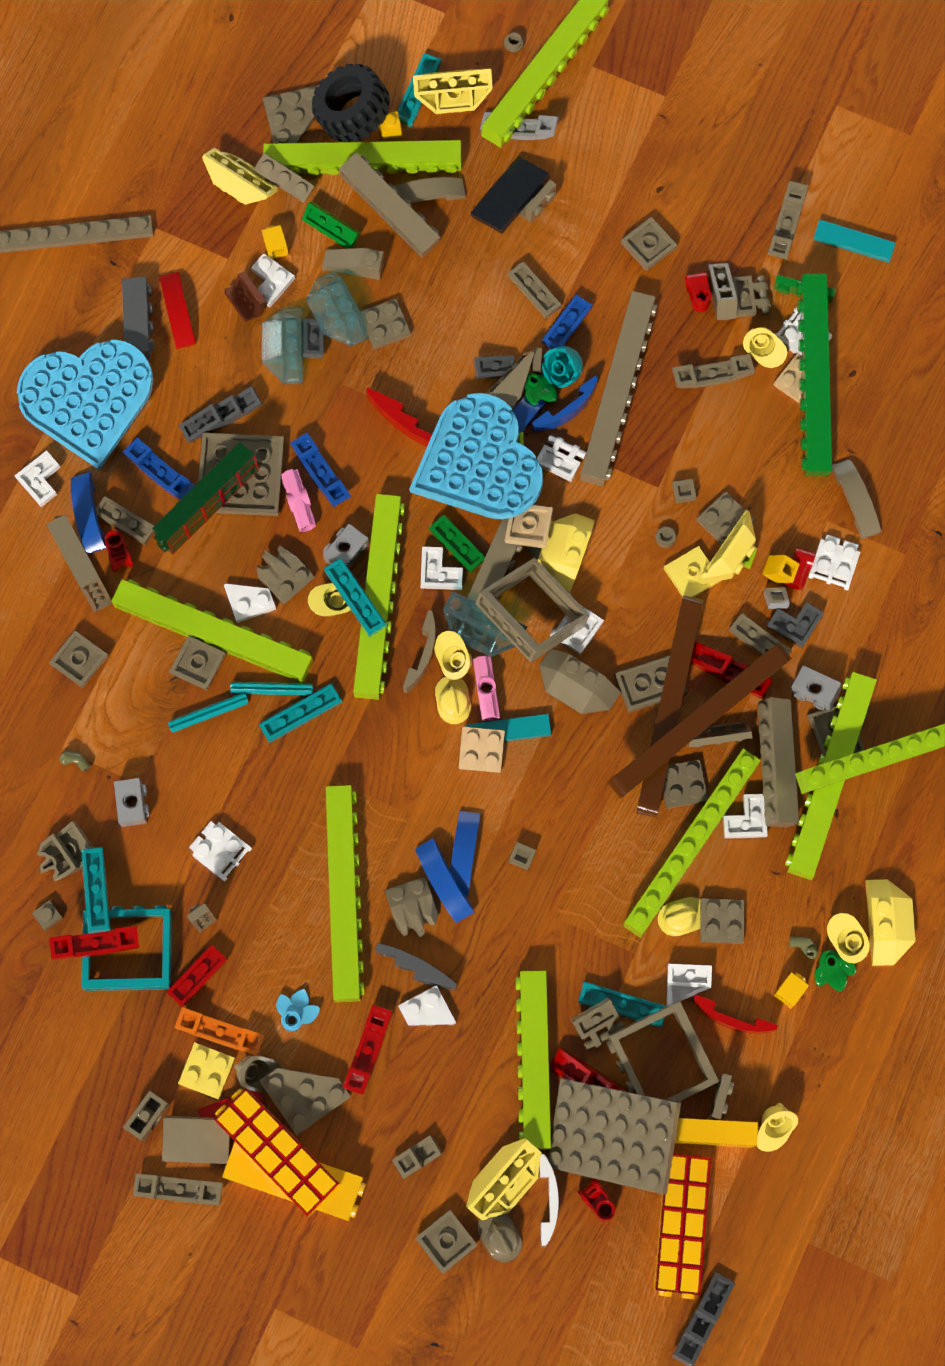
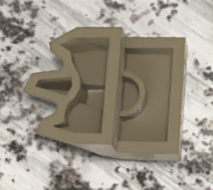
(283, 574)
(64, 851)
(412, 906)

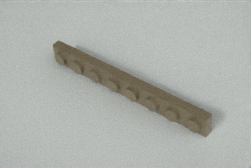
(76, 234)

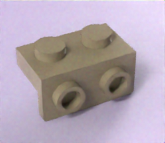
(539, 201)

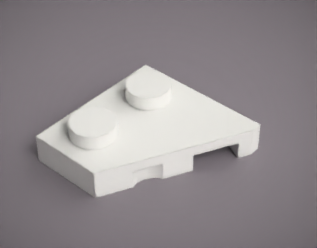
(249, 601)
(687, 981)
(427, 1009)

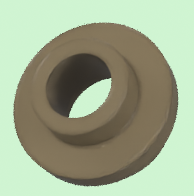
(513, 37)

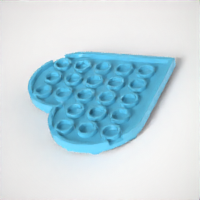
(87, 399)
(477, 460)

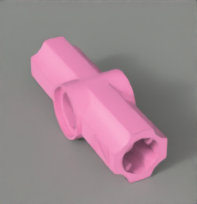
(298, 500)
(485, 676)

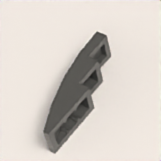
(220, 415)
(423, 971)
(703, 1319)

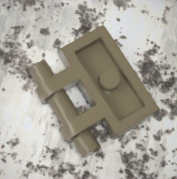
(745, 293)
(593, 1020)

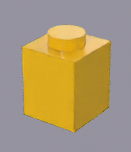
(391, 128)
(274, 242)
(780, 569)
(791, 989)

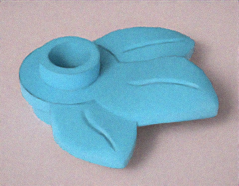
(298, 1007)

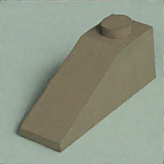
(355, 262)
(723, 291)
(511, 384)

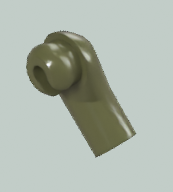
(75, 757)
(805, 944)

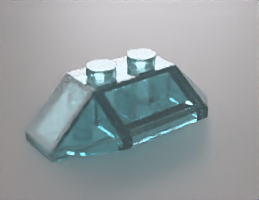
(336, 310)
(284, 345)
(475, 627)

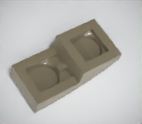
(417, 1156)

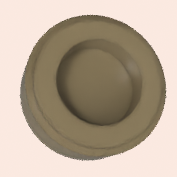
(665, 536)

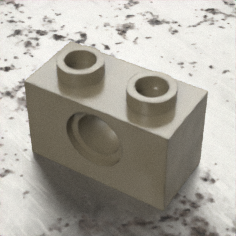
(146, 1116)

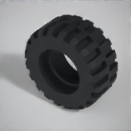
(362, 116)

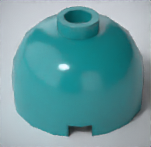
(562, 366)

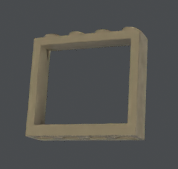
(79, 563)
(511, 628)
(624, 1066)

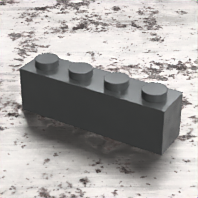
(137, 314)

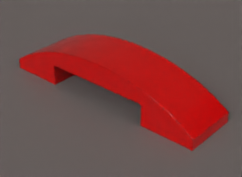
(177, 310)
(94, 943)
(707, 1007)
(368, 1050)

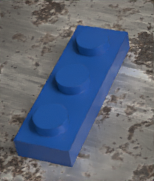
(567, 323)

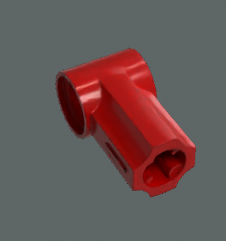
(805, 559)

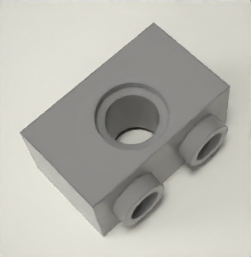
(346, 536)
(810, 678)
(124, 792)

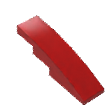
(394, 413)
(723, 667)
(577, 1070)

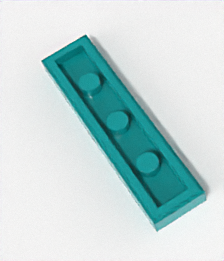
(410, 105)
(854, 241)
(355, 597)
(300, 713)
(519, 728)
(95, 890)
(625, 1004)

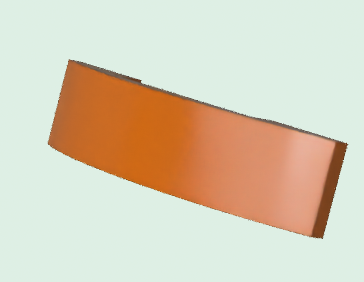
(219, 1032)

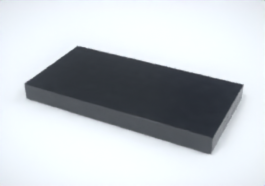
(510, 195)

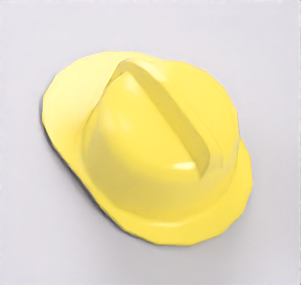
(765, 347)
(327, 601)
(452, 655)
(453, 700)
(680, 916)
(848, 937)
(775, 1127)

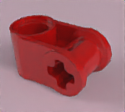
(699, 291)
(118, 554)
(596, 1199)

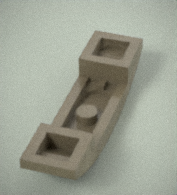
(431, 189)
(787, 220)
(713, 374)
(858, 498)
(414, 676)
(177, 1189)

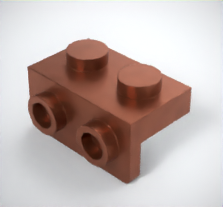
(246, 297)

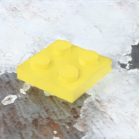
(206, 1071)

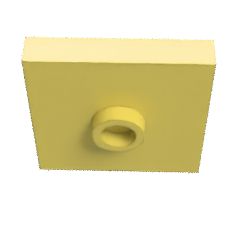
(686, 573)

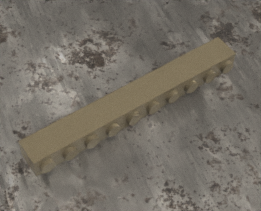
(617, 389)

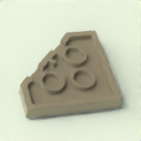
(290, 114)
(303, 1095)

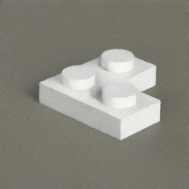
(276, 278)
(34, 478)
(434, 575)
(750, 824)

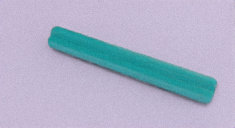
(271, 688)
(208, 712)

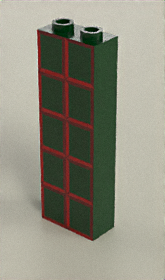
(205, 499)

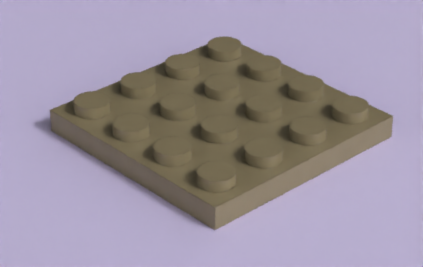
(262, 491)

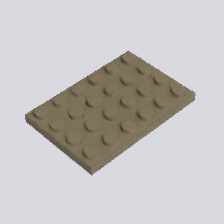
(614, 1135)

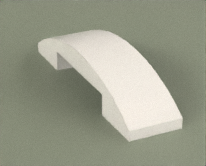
(546, 1171)

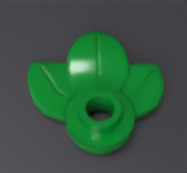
(540, 389)
(834, 974)

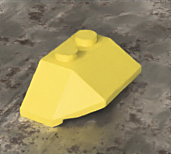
(453, 89)
(237, 177)
(566, 548)
(732, 552)
(889, 922)
(504, 1180)

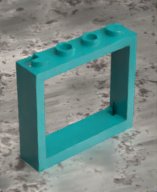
(138, 983)

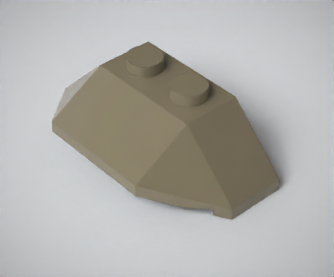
(577, 683)

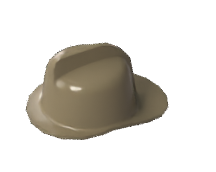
(252, 1069)
(500, 1237)

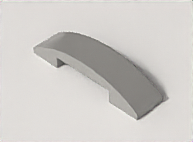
(532, 129)

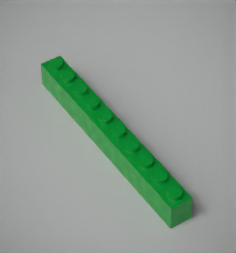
(815, 375)

